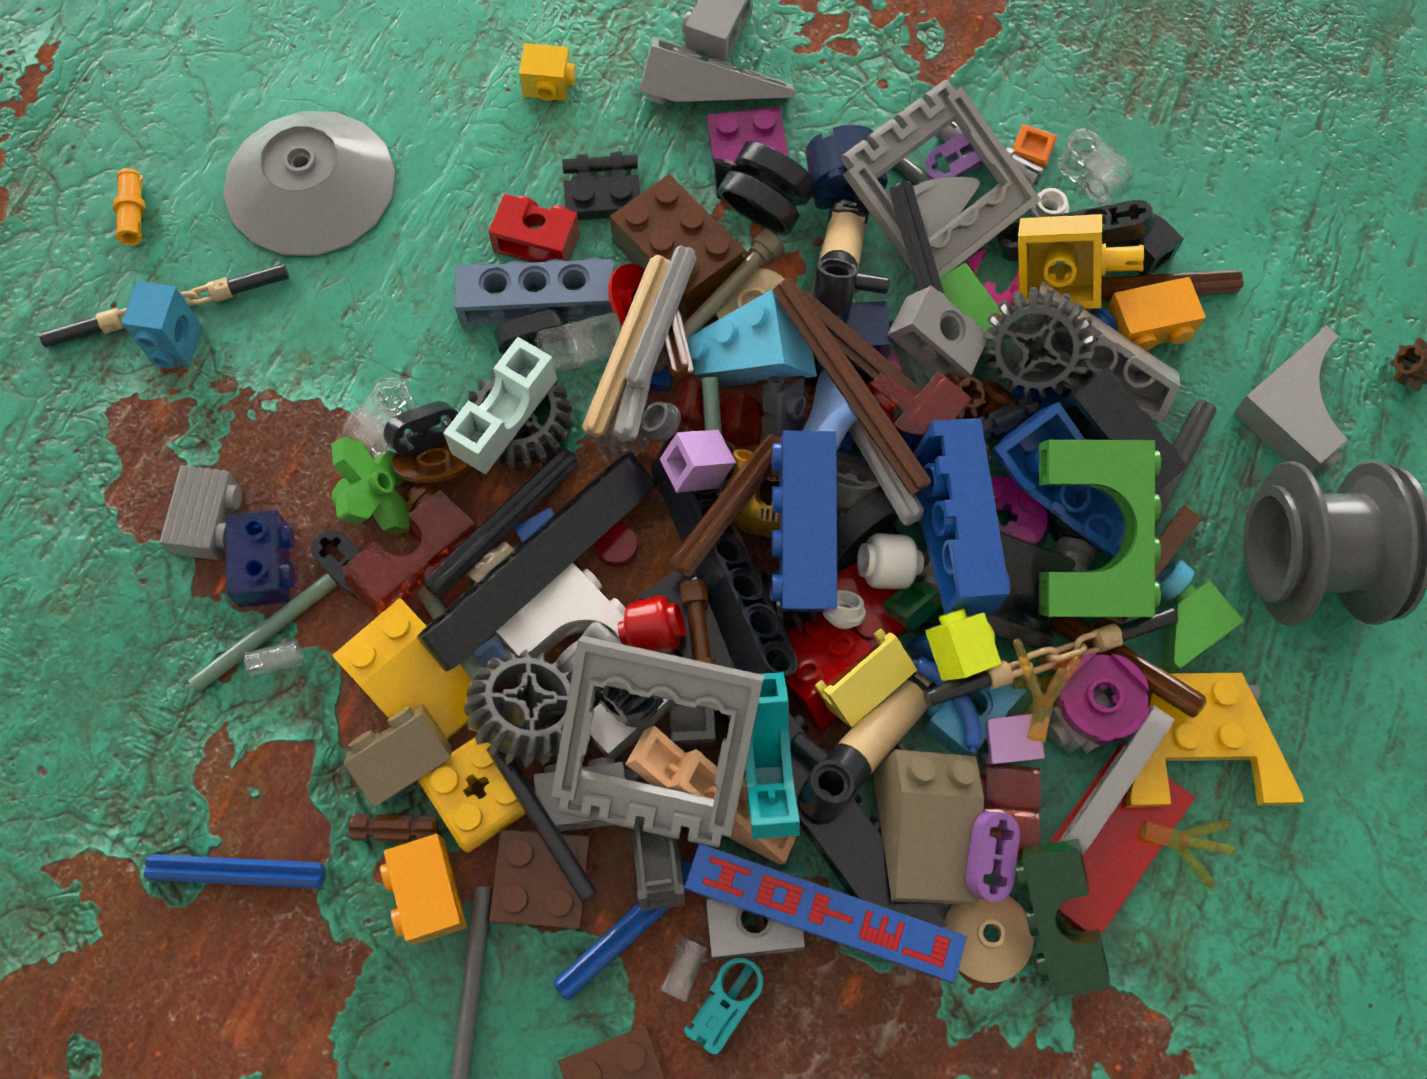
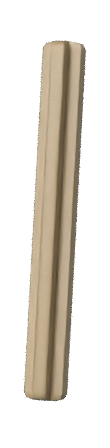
(613, 378)

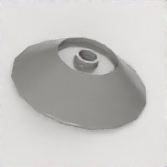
(311, 206)

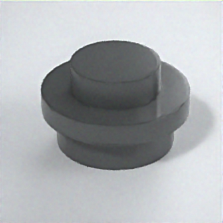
(660, 421)

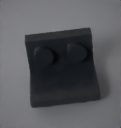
(1019, 613)

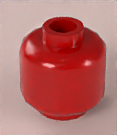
(652, 625)

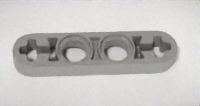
(1118, 779)

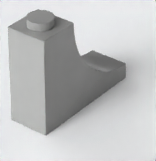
(1290, 411)

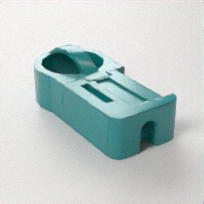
(722, 1011)

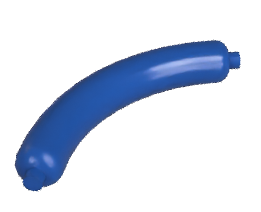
(964, 705)

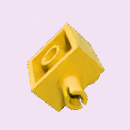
(1078, 244)

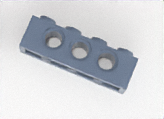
(479, 307)

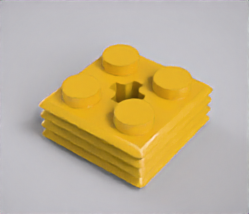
(468, 817)

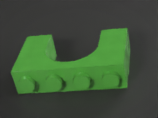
(1127, 475)

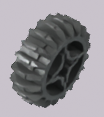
(1022, 336)
(536, 439)
(505, 718)

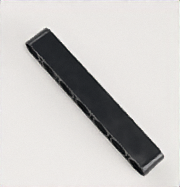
(536, 562)
(732, 584)

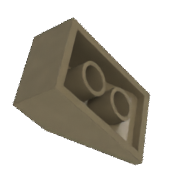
(927, 824)

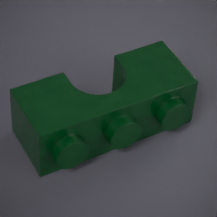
(1070, 958)

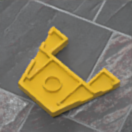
(1224, 730)

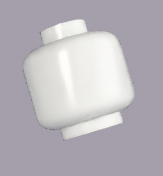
(889, 561)

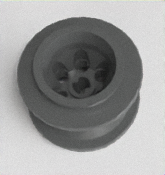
(1352, 542)

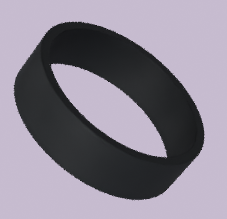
(865, 519)

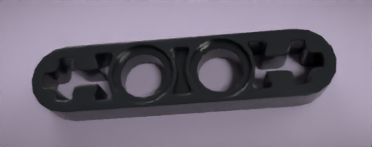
(1122, 213)

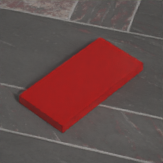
(1117, 854)

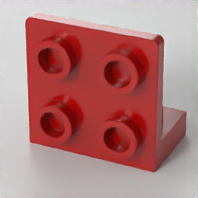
(824, 655)

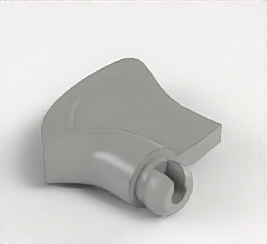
(944, 199)

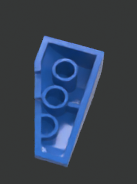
(1081, 507)

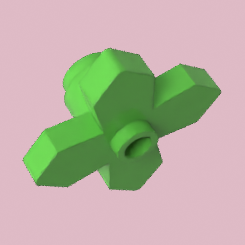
(368, 487)

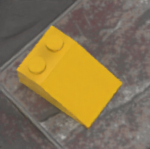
(401, 672)

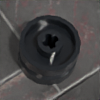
(767, 187)

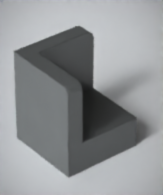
(692, 728)

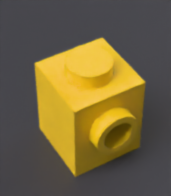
(546, 72)

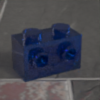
(259, 558)

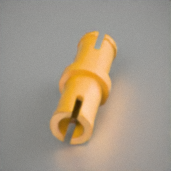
(129, 207)

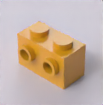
(1158, 313)
(423, 890)

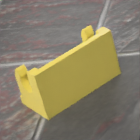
(869, 681)

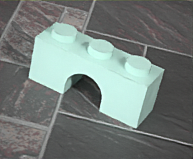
(520, 384)

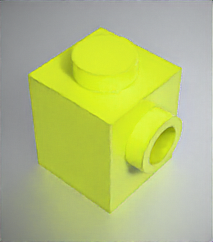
(963, 645)

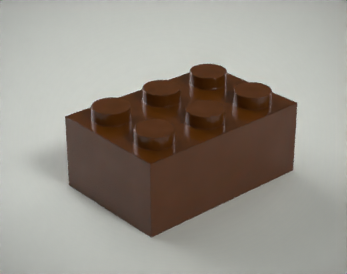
(671, 218)

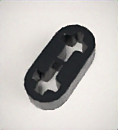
(527, 327)
(423, 428)
(328, 562)

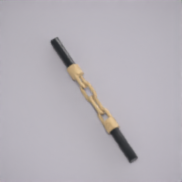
(218, 291)
(1103, 638)

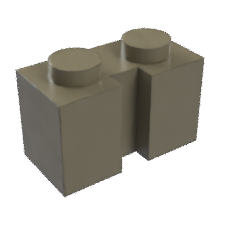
(398, 755)

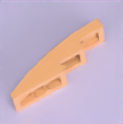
(668, 766)

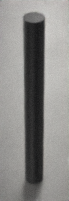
(545, 827)

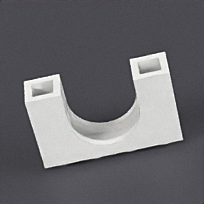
(566, 609)

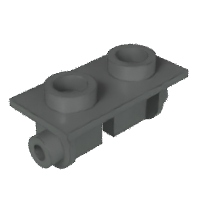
(785, 403)

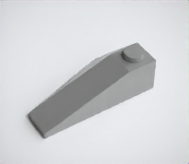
(681, 76)

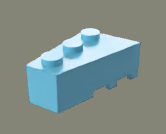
(751, 346)

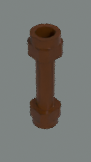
(694, 599)

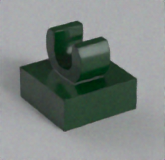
(913, 606)

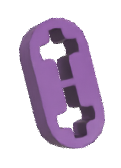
(950, 150)
(992, 856)

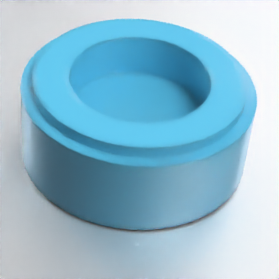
(1174, 579)

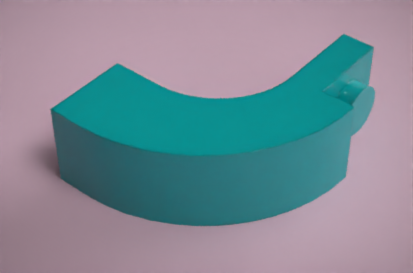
(769, 766)

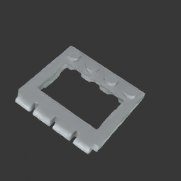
(911, 130)
(668, 678)

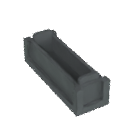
(656, 865)

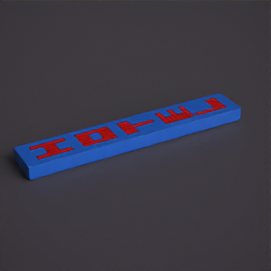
(826, 913)

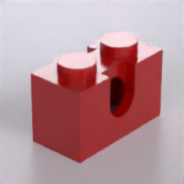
(513, 236)

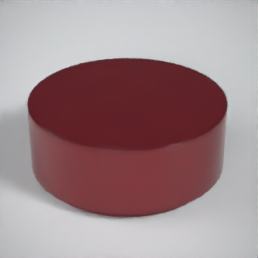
(617, 546)

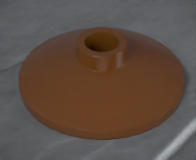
(429, 465)

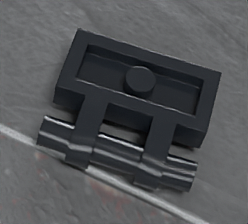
(600, 196)

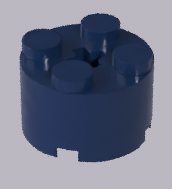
(827, 168)

